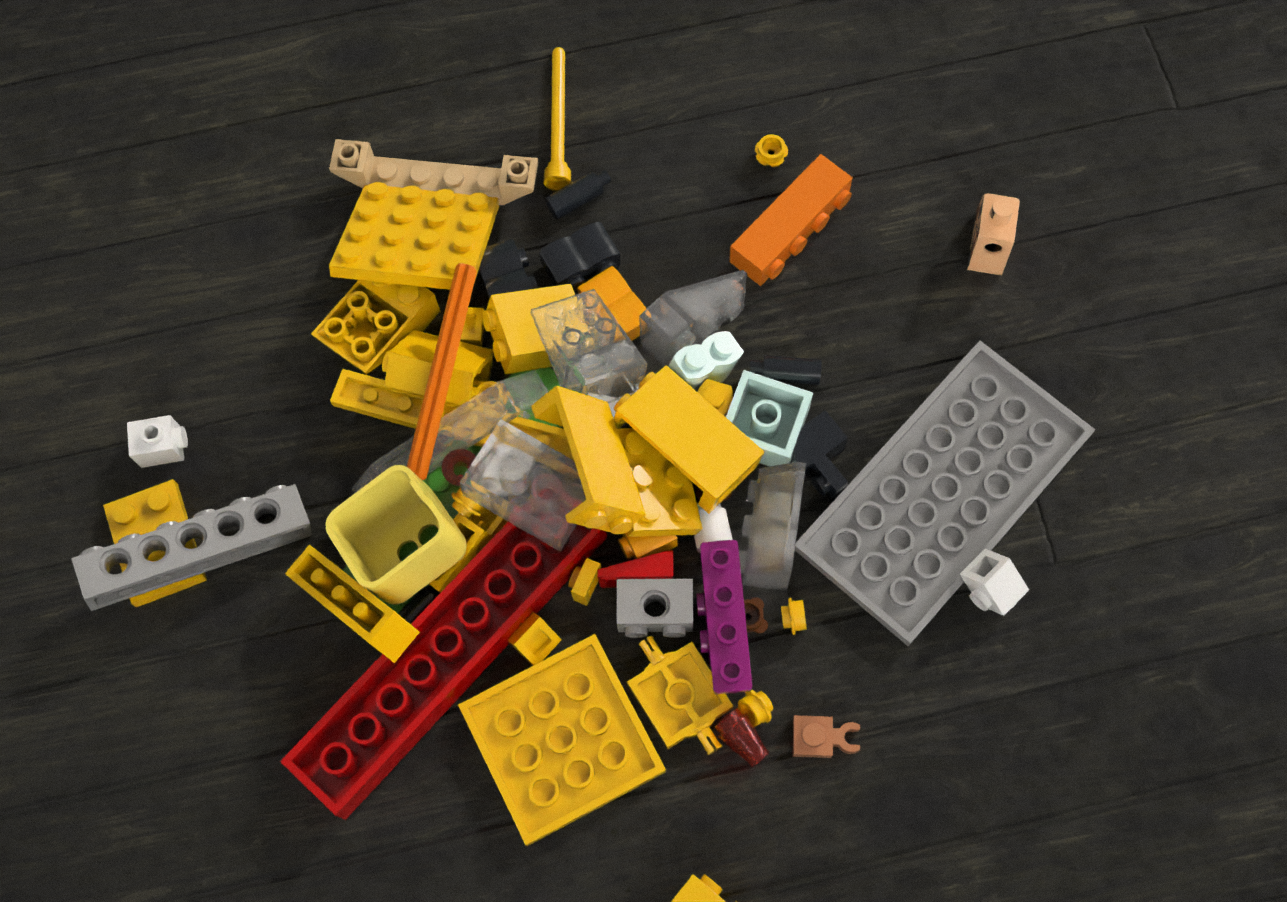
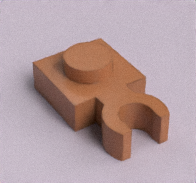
(816, 737)

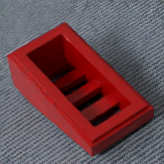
(648, 567)

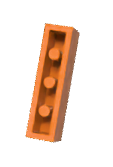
(791, 220)

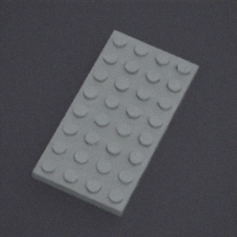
(943, 491)

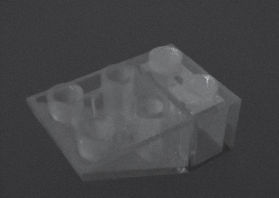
(691, 314)
(589, 347)

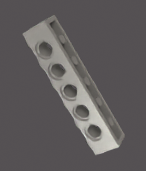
(179, 563)

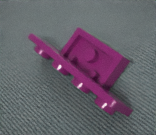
(725, 617)

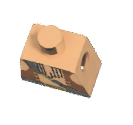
(993, 223)

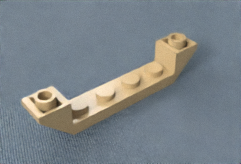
(358, 165)

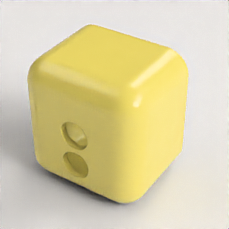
(383, 518)

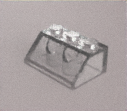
(772, 526)

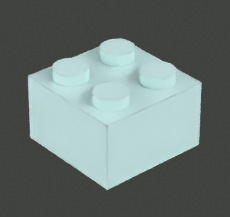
(770, 415)

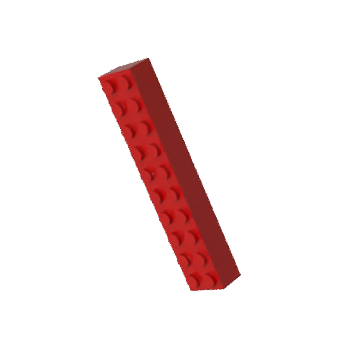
(457, 641)

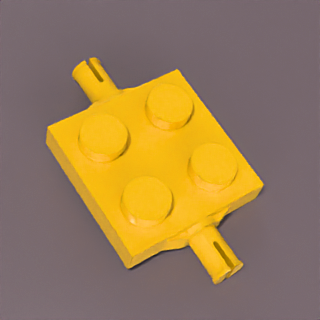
(679, 695)

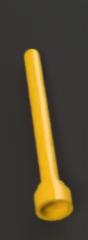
(557, 172)

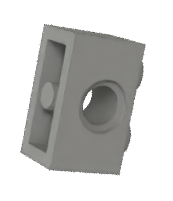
(636, 594)

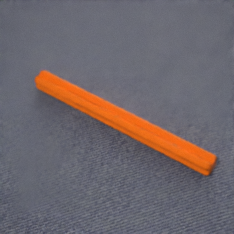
(441, 370)

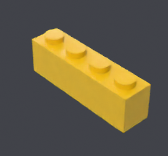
(352, 603)

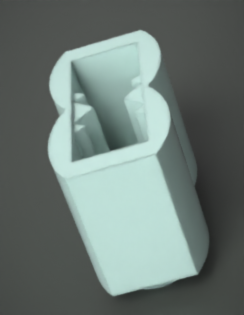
(707, 361)

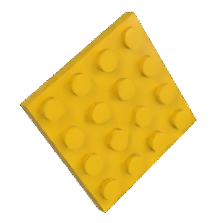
(413, 235)
(561, 739)

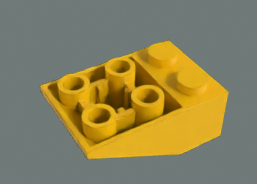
(374, 320)

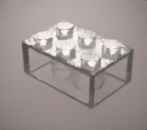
(525, 484)

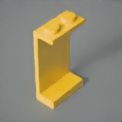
(690, 434)
(600, 459)

